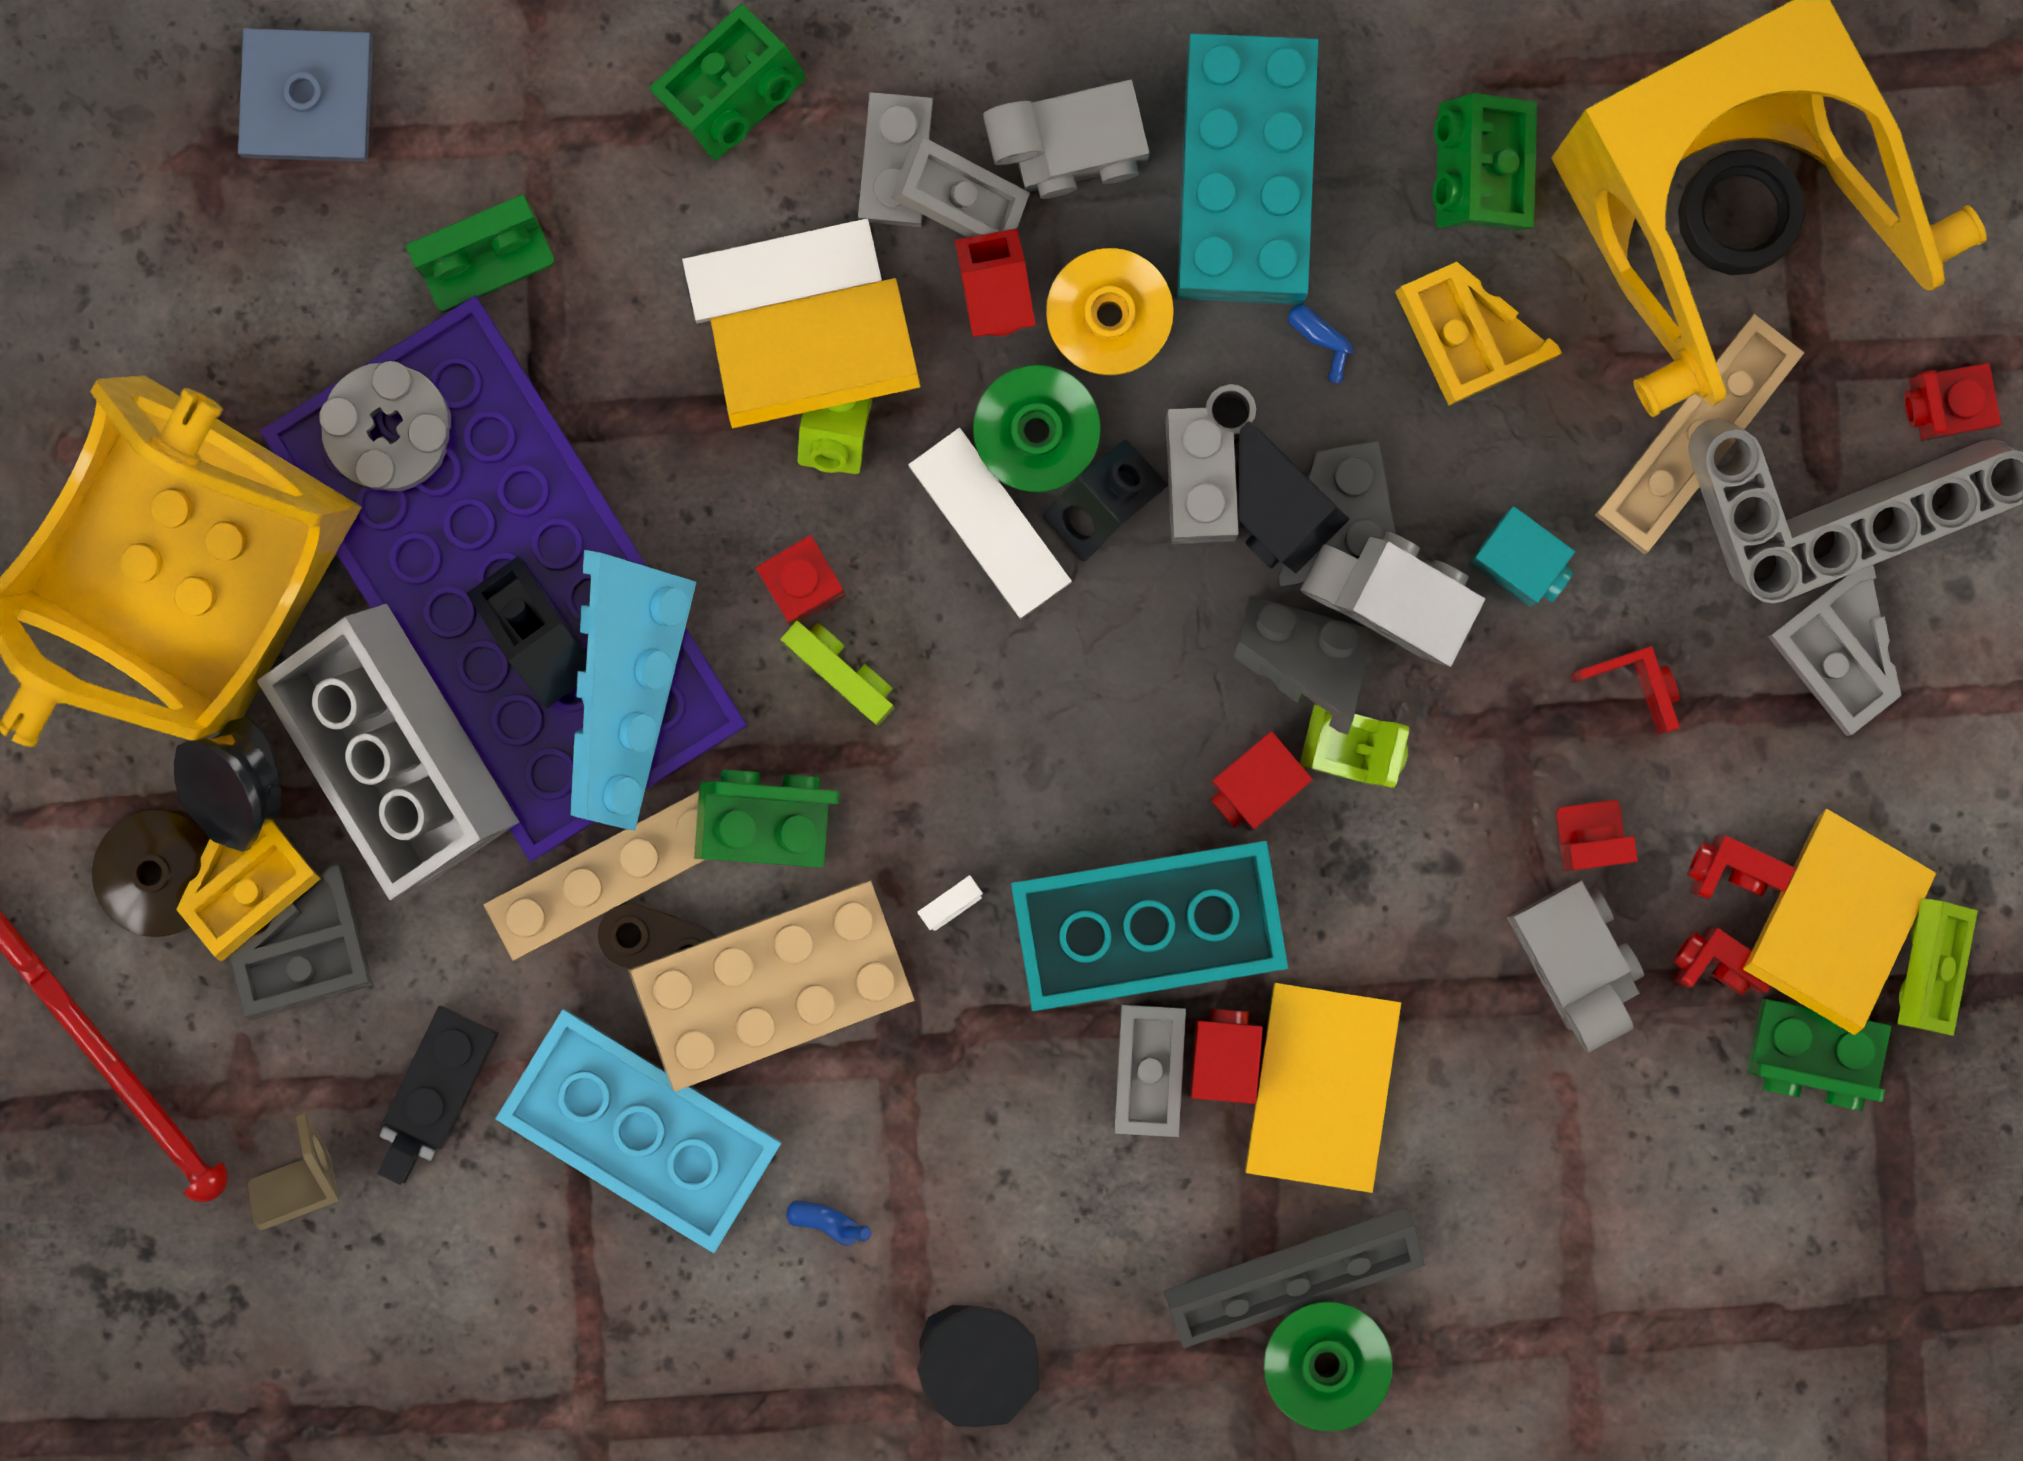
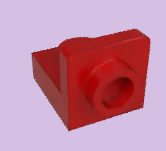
(1952, 402)
(1593, 836)
(1749, 868)
(1723, 951)

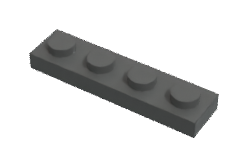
(1294, 1277)

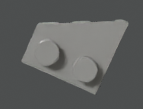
(1843, 651)

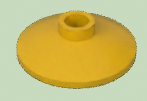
(1115, 279)

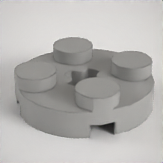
(349, 419)

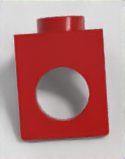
(1656, 682)

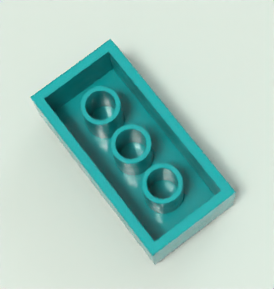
(1247, 169)
(1149, 926)

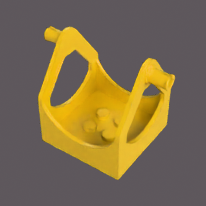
(1742, 87)
(171, 561)

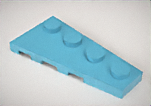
(631, 658)

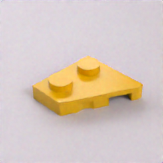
(1468, 333)
(244, 890)

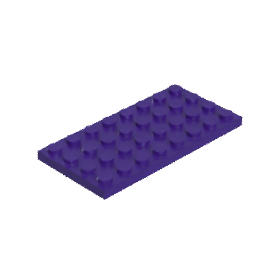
(498, 495)

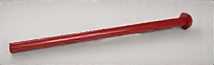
(205, 1181)

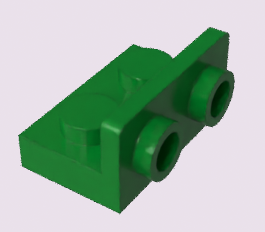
(729, 82)
(1485, 162)
(481, 253)
(763, 822)
(1806, 1049)

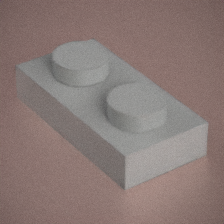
(890, 129)
(957, 191)
(1150, 1070)

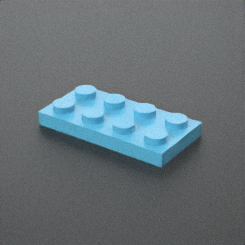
(635, 1135)

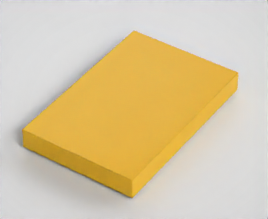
(814, 353)
(1840, 922)
(1323, 1087)

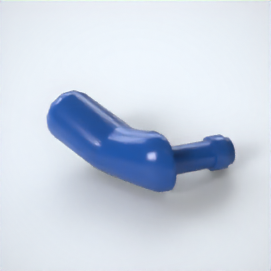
(1321, 334)
(833, 1223)

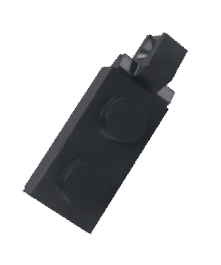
(434, 1091)

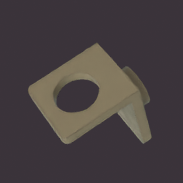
(297, 1186)

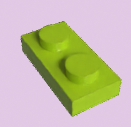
(861, 688)
(1937, 966)

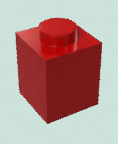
(995, 283)
(801, 581)
(1258, 783)
(1226, 1057)

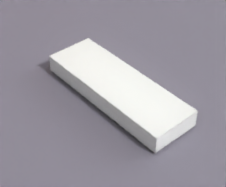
(781, 270)
(990, 523)

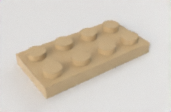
(771, 985)

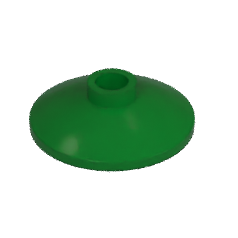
(1045, 396)
(1335, 1399)

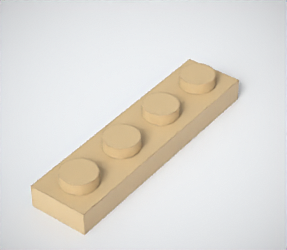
(1664, 474)
(597, 880)

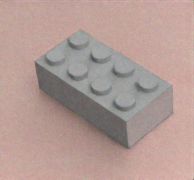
(387, 750)

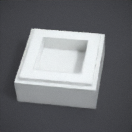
(950, 904)

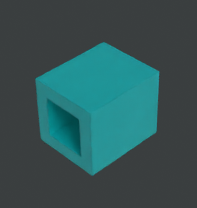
(1524, 559)

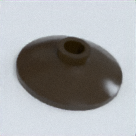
(117, 865)

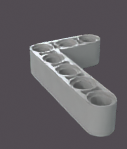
(1848, 517)

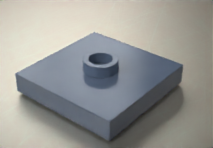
(305, 95)

